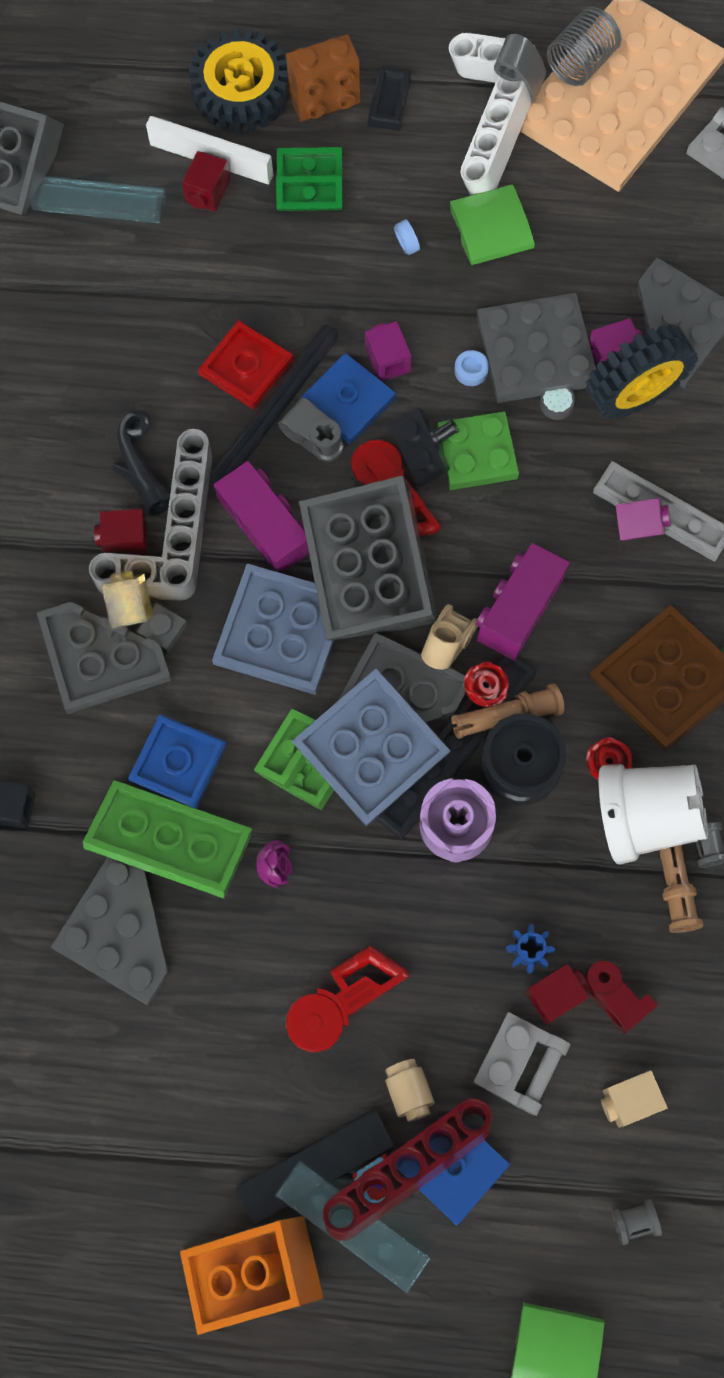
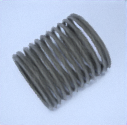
(584, 46)

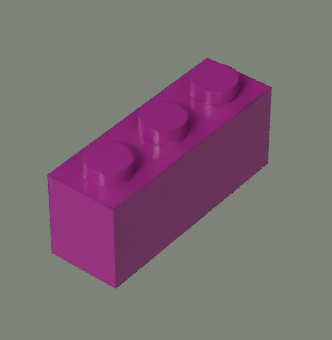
(263, 516)
(521, 601)

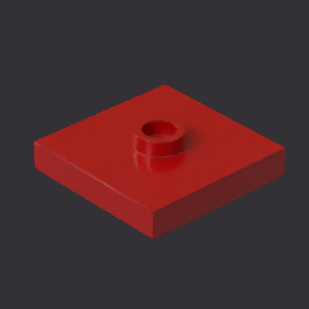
(245, 364)

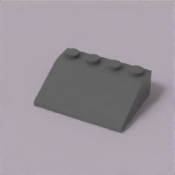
(26, 154)
(368, 560)

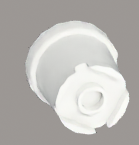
(651, 809)

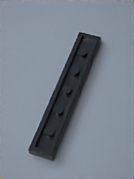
(405, 811)

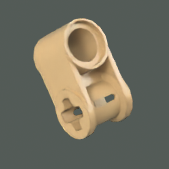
(447, 638)

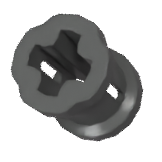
(711, 849)
(636, 1222)

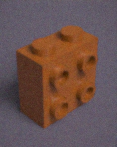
(323, 78)

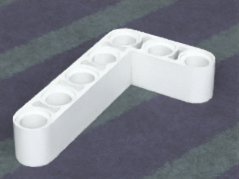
(502, 118)

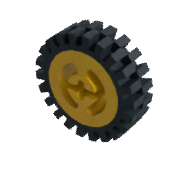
(239, 62)
(641, 371)

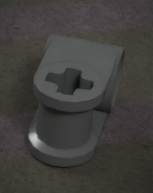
(313, 431)

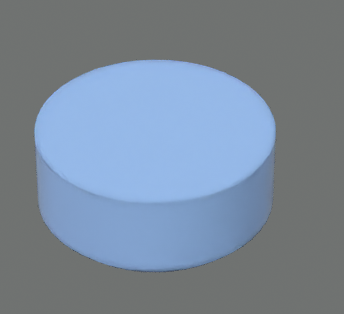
(406, 237)
(471, 368)

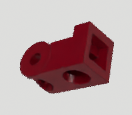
(616, 997)

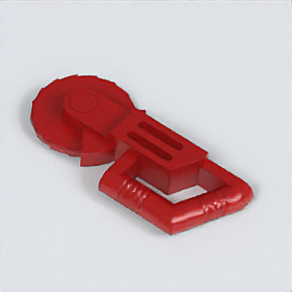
(382, 461)
(319, 1018)

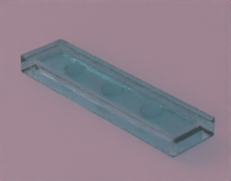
(99, 199)
(375, 1245)

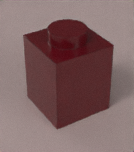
(206, 181)
(122, 532)
(558, 993)

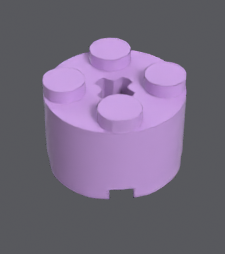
(457, 799)

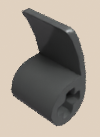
(521, 62)

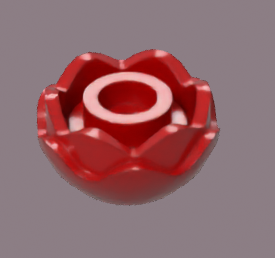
(494, 677)
(607, 749)

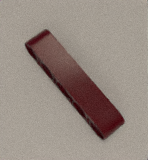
(399, 1187)

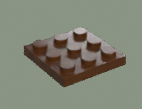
(665, 677)

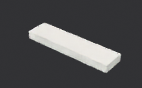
(188, 141)

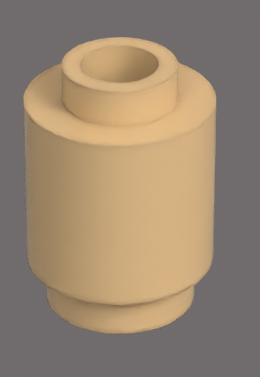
(409, 1090)

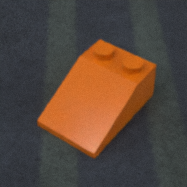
(251, 1274)

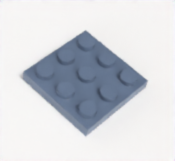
(275, 631)
(371, 747)

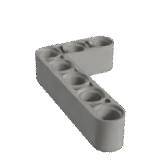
(177, 530)

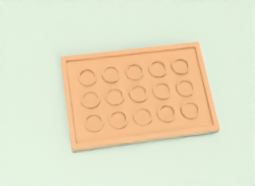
(629, 100)

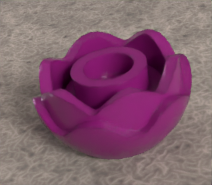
(274, 864)

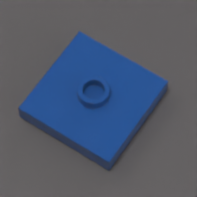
(350, 397)
(177, 761)
(464, 1182)

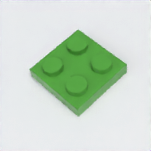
(480, 452)

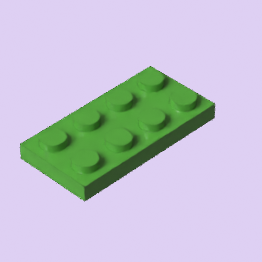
(168, 838)

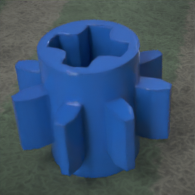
(522, 955)

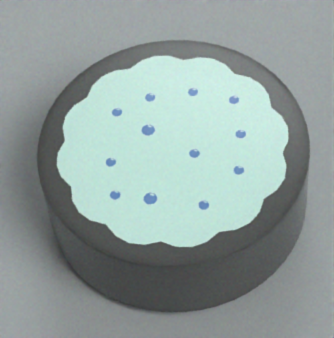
(557, 403)

